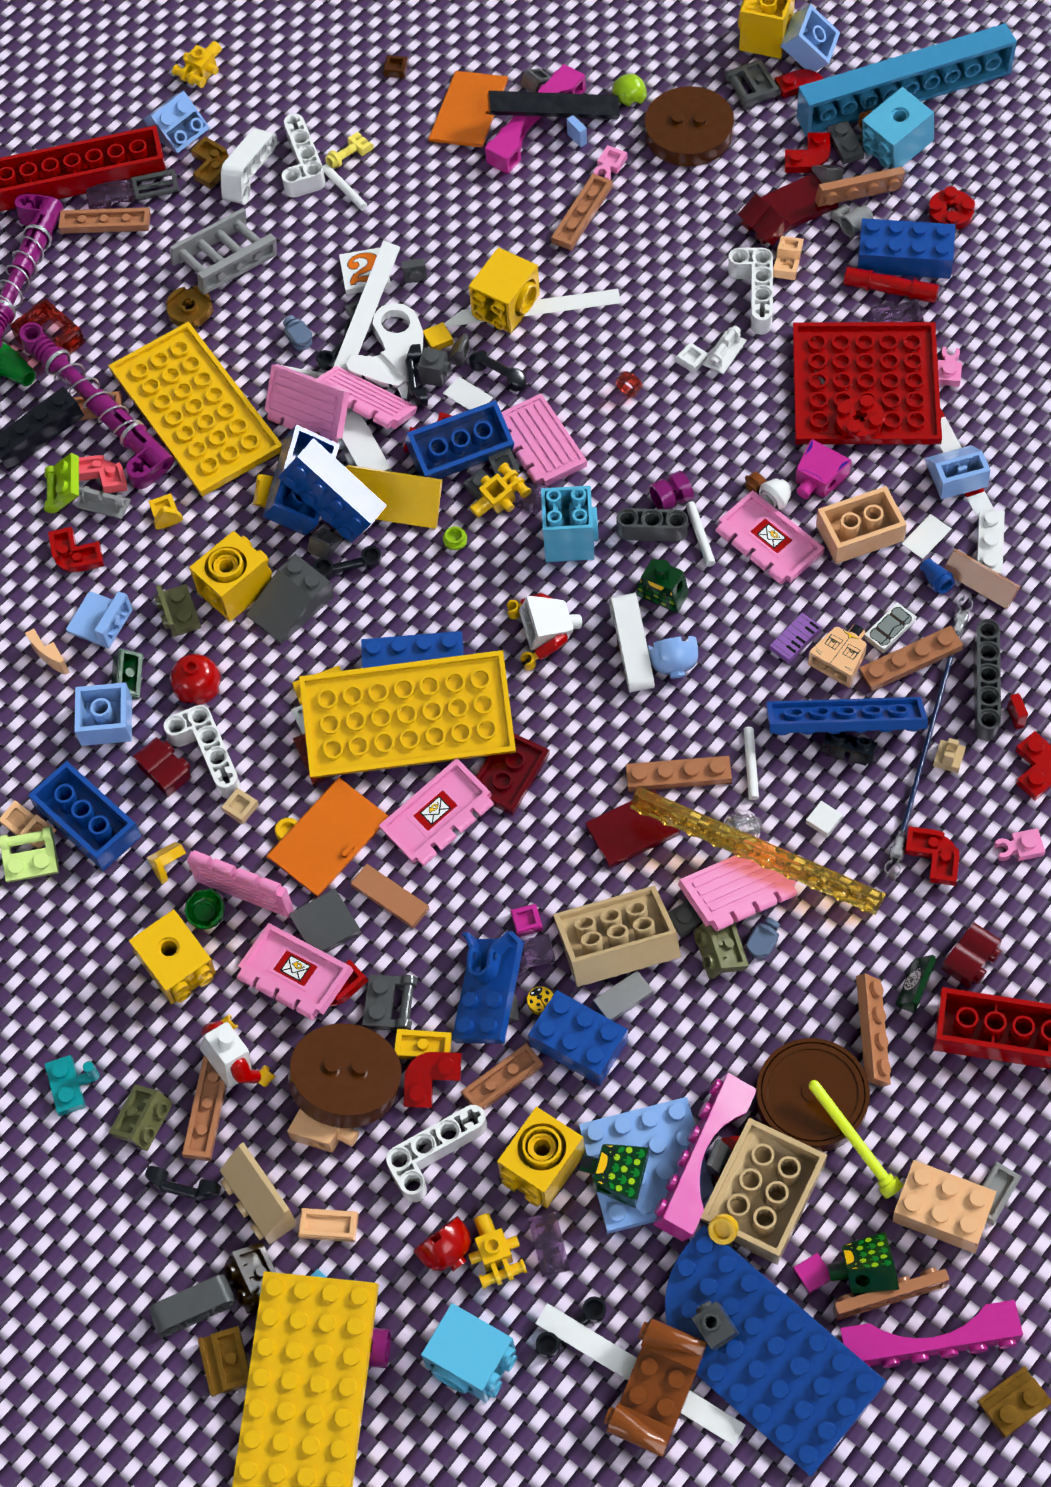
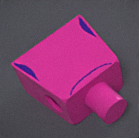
(820, 470)

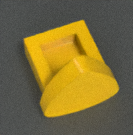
(262, 489)
(165, 512)
(163, 857)

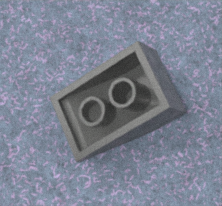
(290, 599)

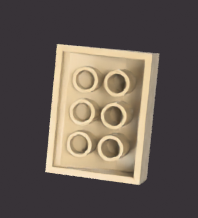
(617, 936)
(765, 1188)

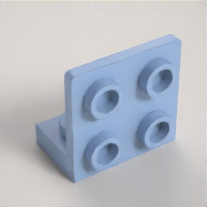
(100, 618)

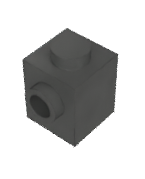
(433, 367)
(714, 1325)

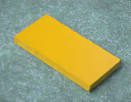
(407, 496)

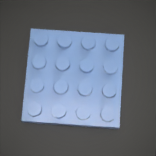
(665, 1133)

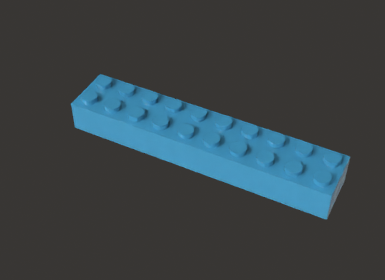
(921, 72)

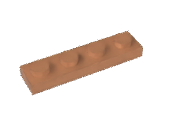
(859, 186)
(581, 212)
(104, 220)
(911, 658)
(679, 773)
(873, 1030)
(205, 1114)
(929, 1281)

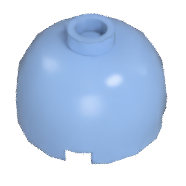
(674, 656)

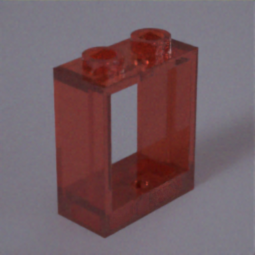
(69, 339)

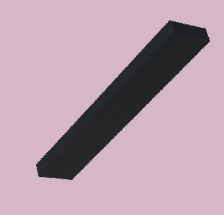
(553, 104)

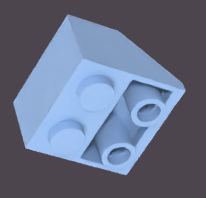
(177, 122)
(958, 471)

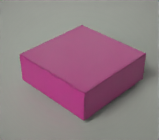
(526, 920)
(812, 1273)

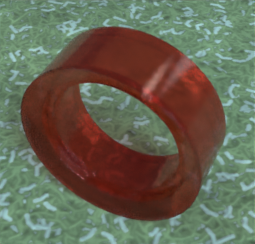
(632, 380)

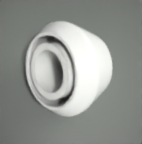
(776, 493)

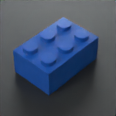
(578, 1037)

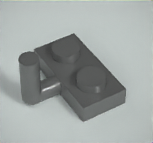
(846, 142)

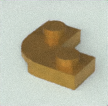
(213, 157)

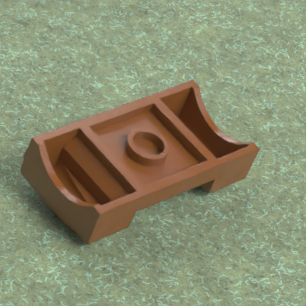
(656, 1387)

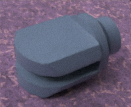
(297, 333)
(763, 939)

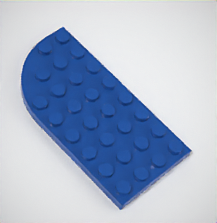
(783, 1366)

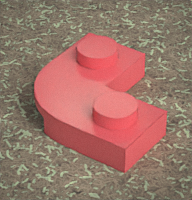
(110, 474)

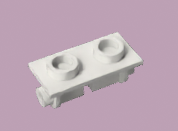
(725, 350)

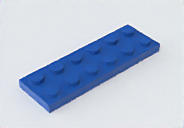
(846, 715)

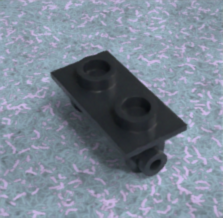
(860, 749)

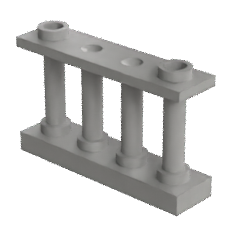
(224, 268)

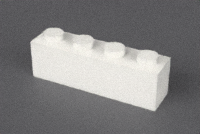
(360, 444)

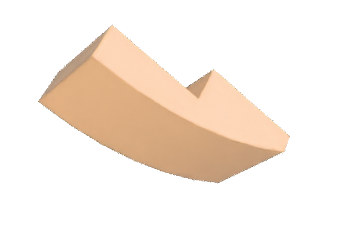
(788, 258)
(48, 654)
(21, 821)

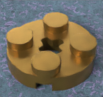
(197, 315)

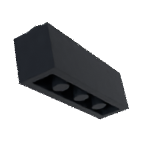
(38, 428)

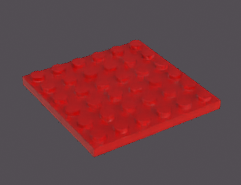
(876, 359)

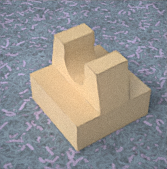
(949, 755)
(240, 806)

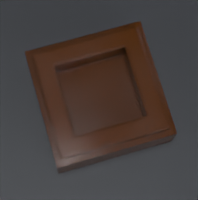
(395, 66)

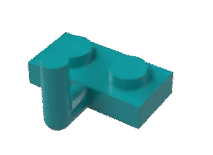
(67, 1084)

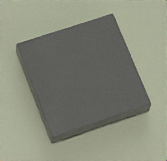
(325, 922)

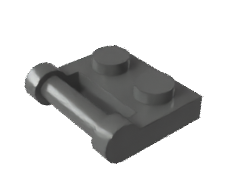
(757, 79)
(380, 1002)

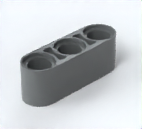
(661, 518)
(192, 1305)

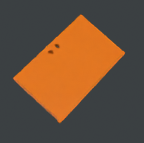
(465, 110)
(324, 834)

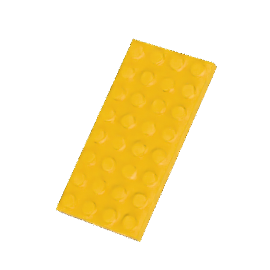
(196, 408)
(407, 714)
(306, 1382)

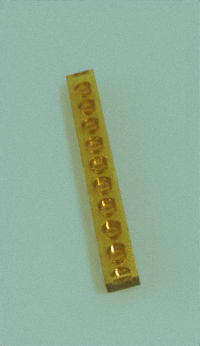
(757, 850)

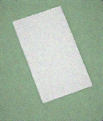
(467, 394)
(926, 536)

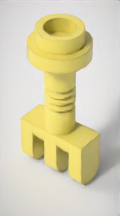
(356, 144)

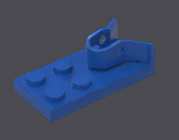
(488, 989)

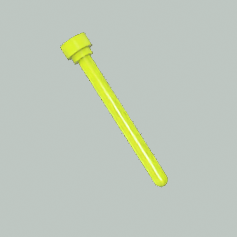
(888, 1183)

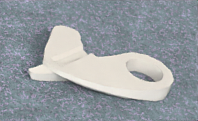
(389, 367)

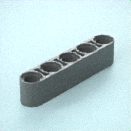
(985, 689)

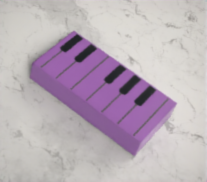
(795, 638)

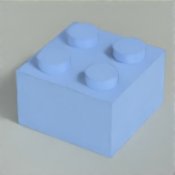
(810, 39)
(103, 714)

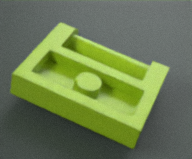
(67, 486)

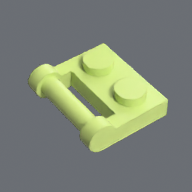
(29, 863)

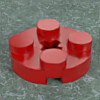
(951, 198)
(859, 406)

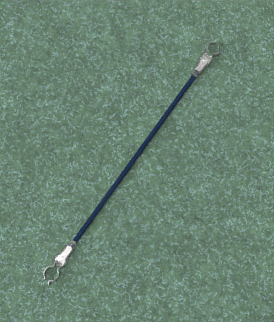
(897, 850)

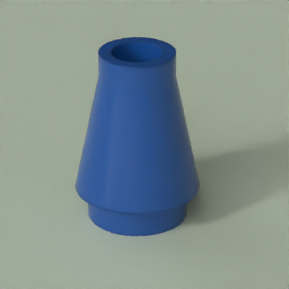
(938, 577)

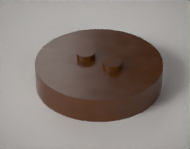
(689, 126)
(344, 1075)
(792, 1108)

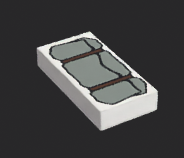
(890, 628)

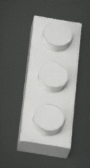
(991, 539)

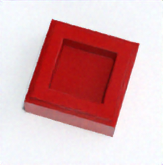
(1017, 711)

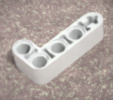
(244, 163)
(309, 173)
(757, 266)
(632, 642)
(212, 752)
(440, 1148)

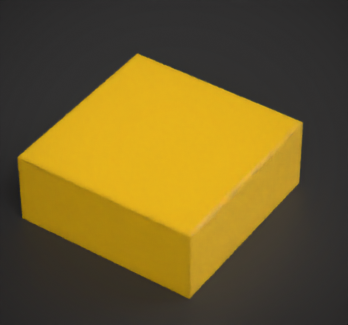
(438, 337)

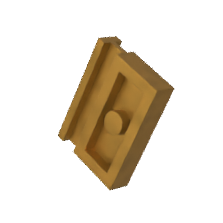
(224, 1361)
(1014, 1402)

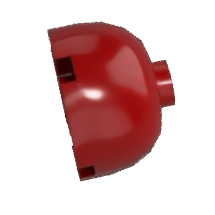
(195, 679)
(445, 1247)

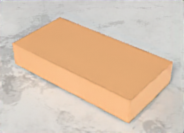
(328, 1225)

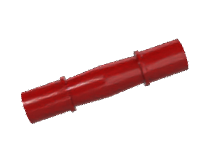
(891, 284)

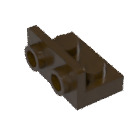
(246, 1271)

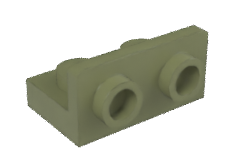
(179, 610)
(720, 950)
(141, 1117)

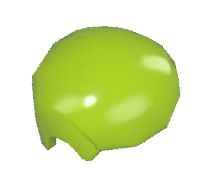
(629, 89)

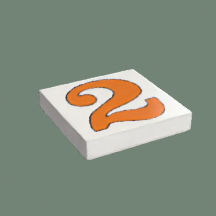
(357, 268)

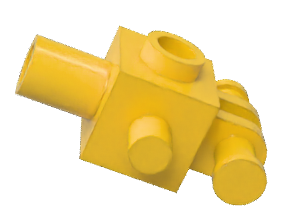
(199, 64)
(499, 491)
(495, 1252)

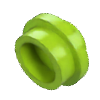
(455, 538)

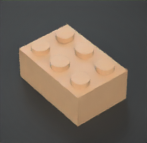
(861, 525)
(944, 1206)

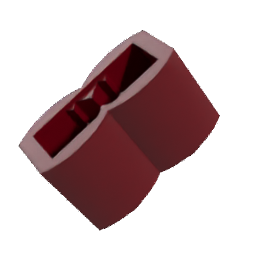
(764, 220)
(162, 766)
(971, 955)

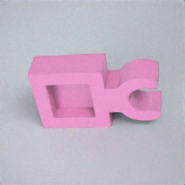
(610, 161)
(949, 368)
(1023, 844)

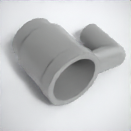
(851, 222)

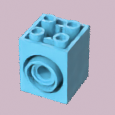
(898, 129)
(568, 523)
(469, 1354)

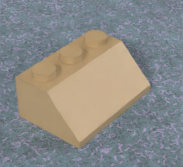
(256, 1196)

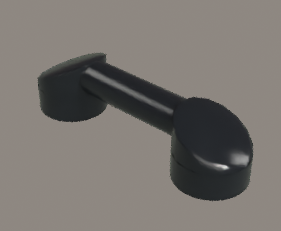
(326, 359)
(515, 377)
(418, 395)
(369, 559)
(206, 1189)
(593, 1312)

